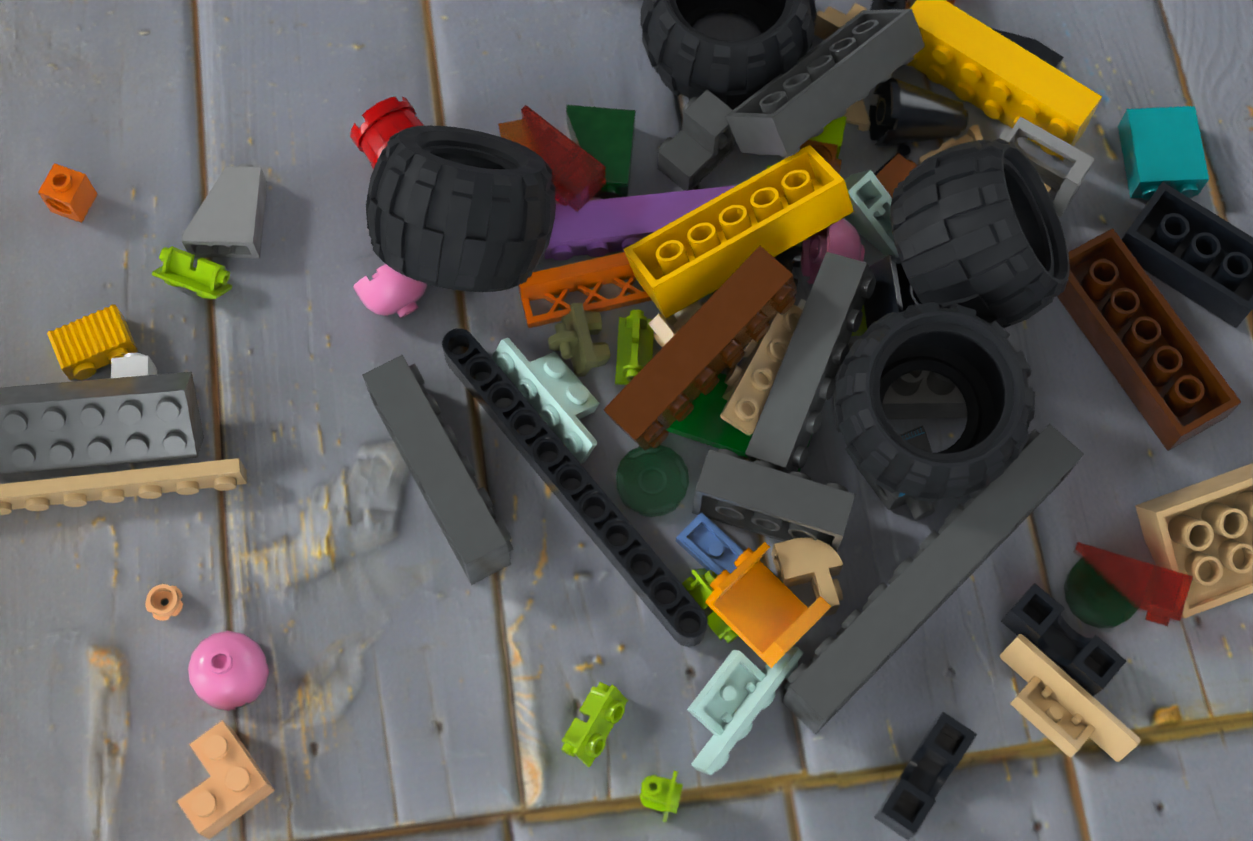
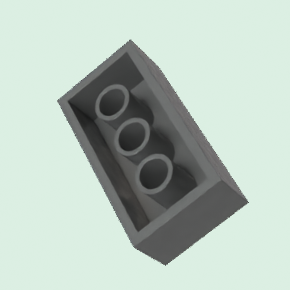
(770, 500)

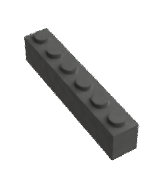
(811, 363)

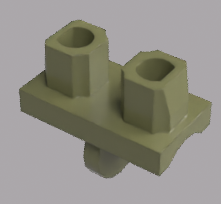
(575, 341)

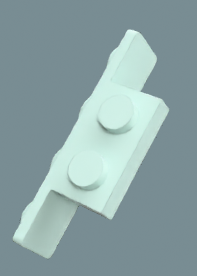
(553, 393)
(733, 701)

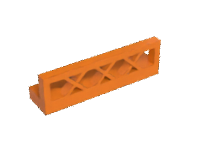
(580, 277)

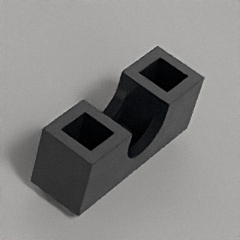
(1084, 659)
(925, 775)

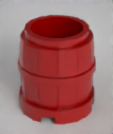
(381, 123)

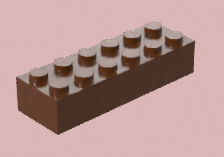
(1144, 342)
(703, 349)

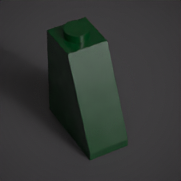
(608, 138)

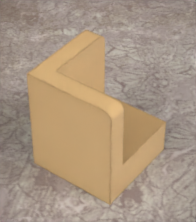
(832, 19)

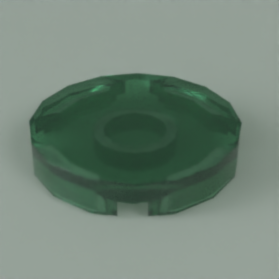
(652, 480)
(1094, 599)

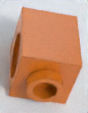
(67, 193)

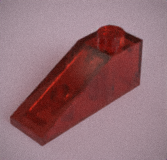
(575, 172)
(1144, 585)

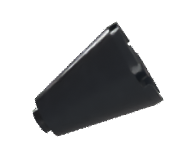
(913, 115)

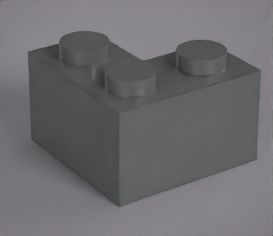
(700, 144)

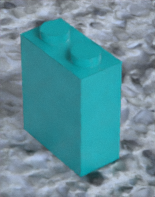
(1162, 147)

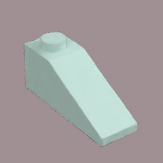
(871, 211)

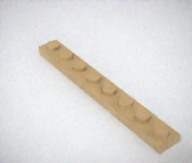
(114, 486)

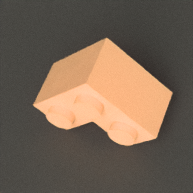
(233, 783)

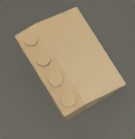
(1205, 535)

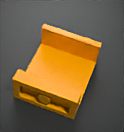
(762, 607)

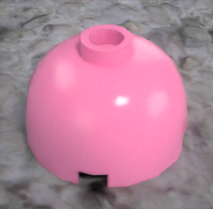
(838, 239)
(390, 292)
(228, 670)

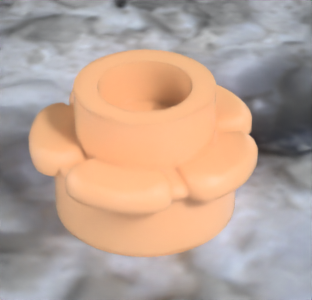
(157, 595)

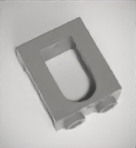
(1063, 185)

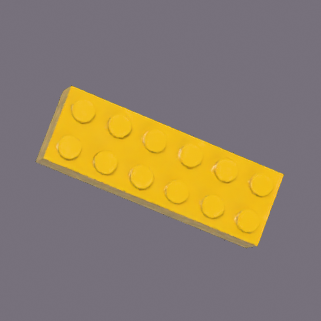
(999, 74)
(715, 239)

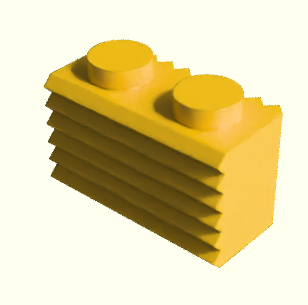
(92, 342)

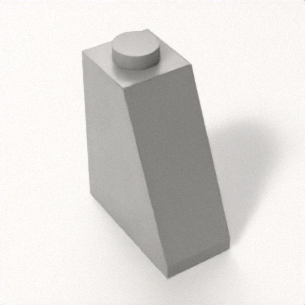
(230, 216)

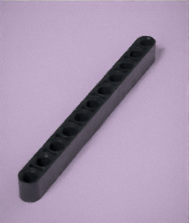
(578, 500)

